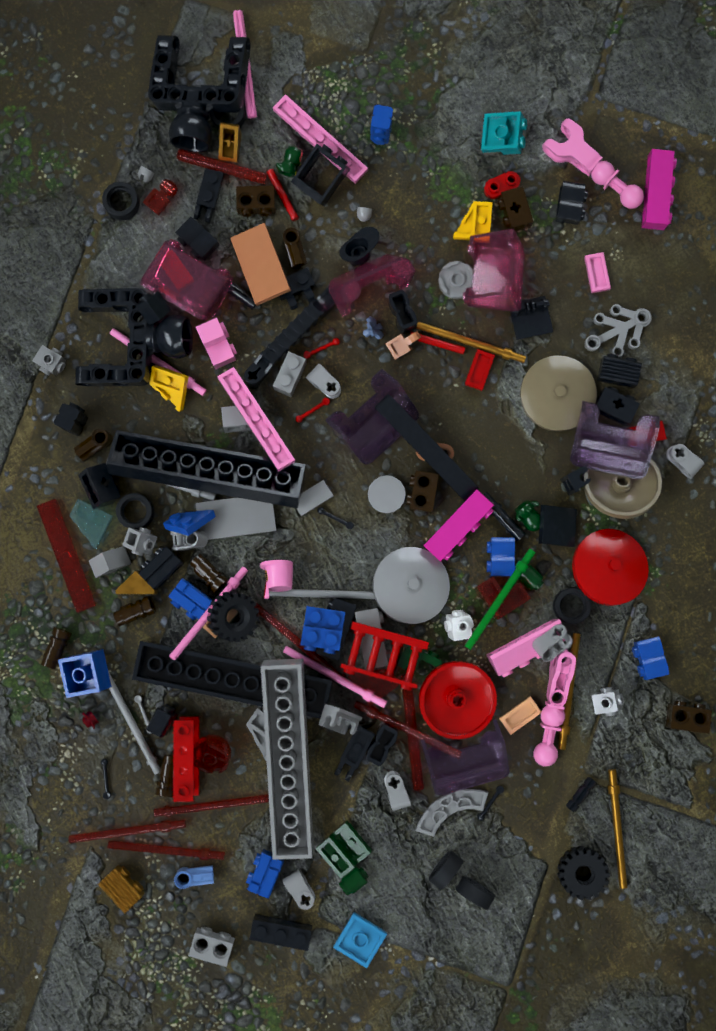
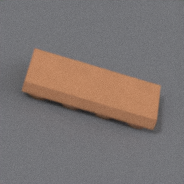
(260, 264)

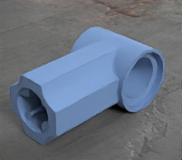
(197, 876)

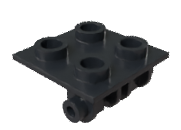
(532, 318)

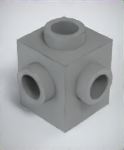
(50, 360)
(140, 541)
(607, 701)

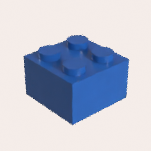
(84, 673)

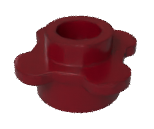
(89, 719)

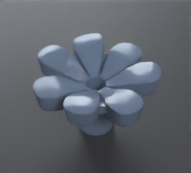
(373, 328)

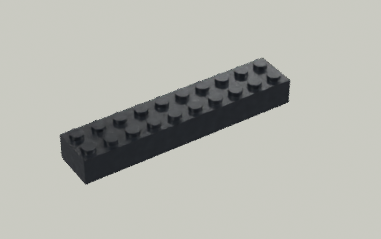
(205, 469)
(217, 676)

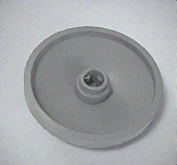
(411, 585)

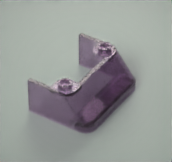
(474, 767)

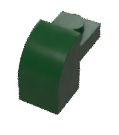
(431, 658)

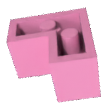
(214, 338)

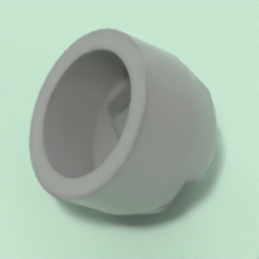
(145, 173)
(364, 213)

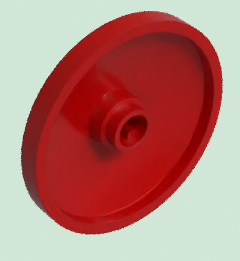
(610, 567)
(457, 700)

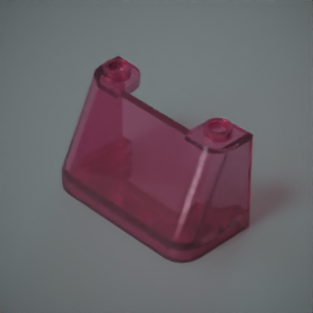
(496, 271)
(187, 281)
(347, 286)

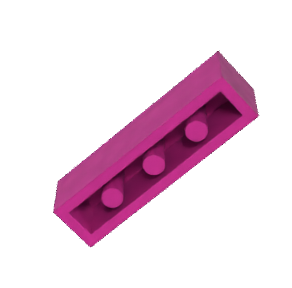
(658, 189)
(458, 525)

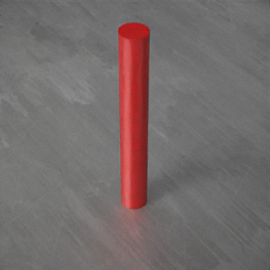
(283, 196)
(441, 344)

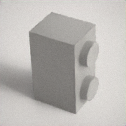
(289, 374)

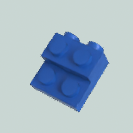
(322, 629)

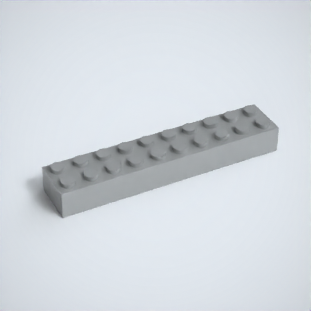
(287, 758)

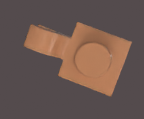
(400, 345)

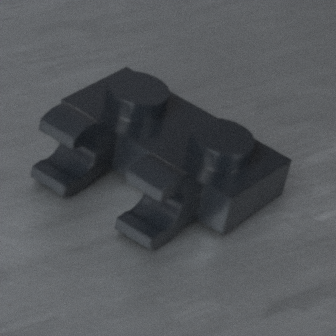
(299, 282)

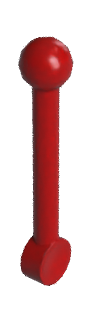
(307, 354)
(325, 401)

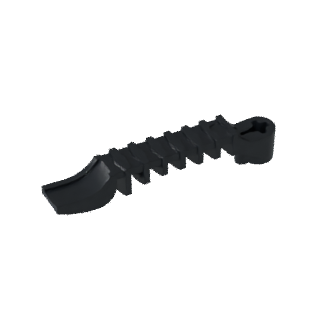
(266, 360)

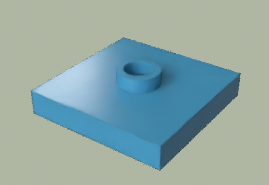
(360, 940)

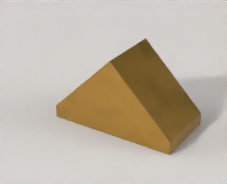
(229, 142)
(135, 585)

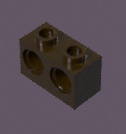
(256, 195)
(427, 492)
(688, 721)

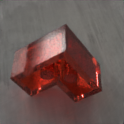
(490, 589)

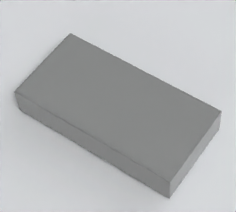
(314, 497)

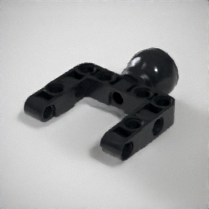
(191, 126)
(170, 336)

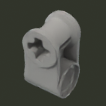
(322, 380)
(686, 462)
(184, 542)
(550, 644)
(397, 793)
(298, 886)

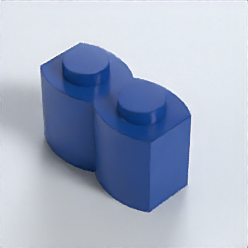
(501, 556)
(651, 658)

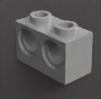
(210, 952)

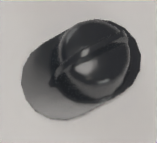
(359, 246)

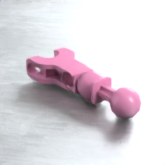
(590, 163)
(553, 714)

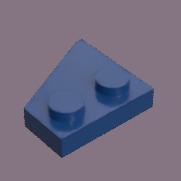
(188, 522)

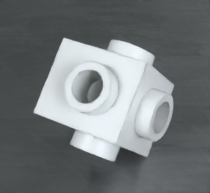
(458, 625)

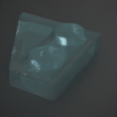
(90, 522)

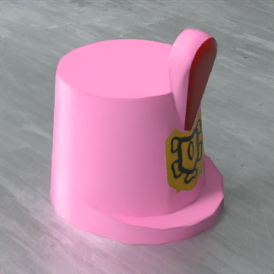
(278, 576)

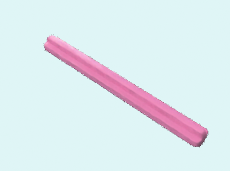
(249, 92)

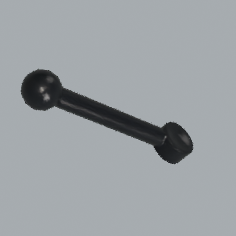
(321, 510)
(499, 790)
(107, 794)

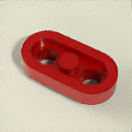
(502, 184)

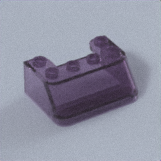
(366, 430)
(613, 447)

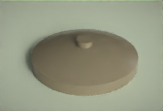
(555, 391)
(622, 495)

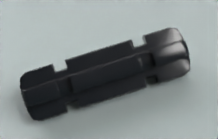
(581, 794)

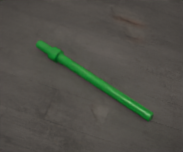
(521, 567)

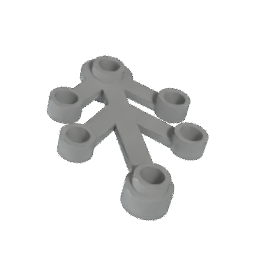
(620, 328)

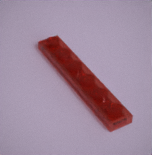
(66, 555)

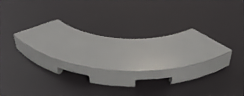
(447, 805)

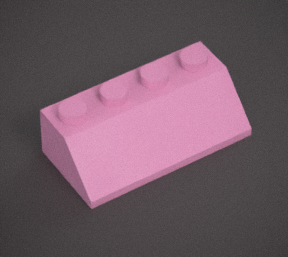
(519, 650)

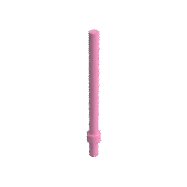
(157, 361)
(232, 584)
(368, 694)

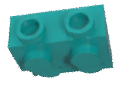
(504, 132)

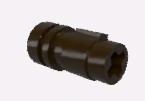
(207, 571)
(131, 612)
(55, 648)
(165, 784)

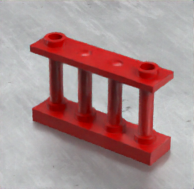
(397, 642)
(185, 774)

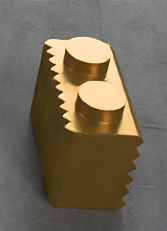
(122, 888)

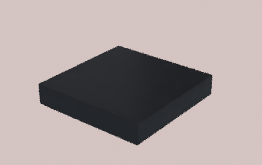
(557, 526)

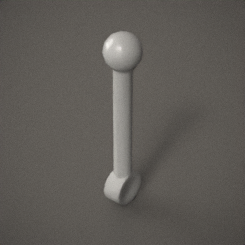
(138, 699)

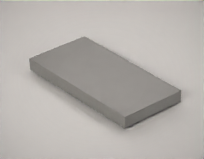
(237, 518)

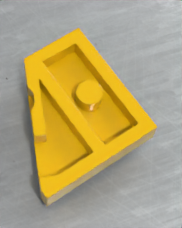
(476, 221)
(170, 385)

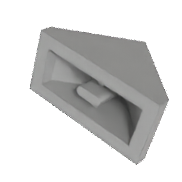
(109, 561)

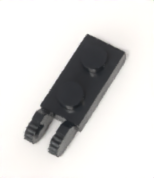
(208, 193)
(355, 751)

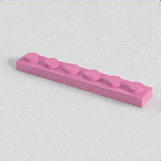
(316, 134)
(256, 419)

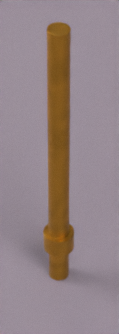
(505, 353)
(565, 726)
(614, 790)

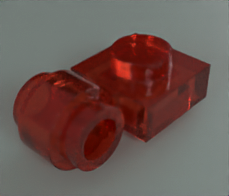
(157, 200)

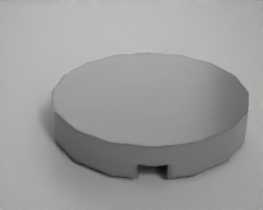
(455, 279)
(386, 494)

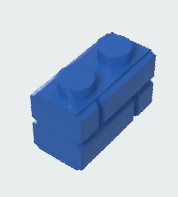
(381, 124)
(190, 598)
(265, 874)

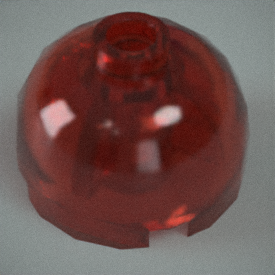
(212, 754)

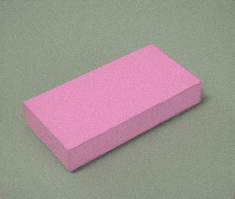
(597, 272)

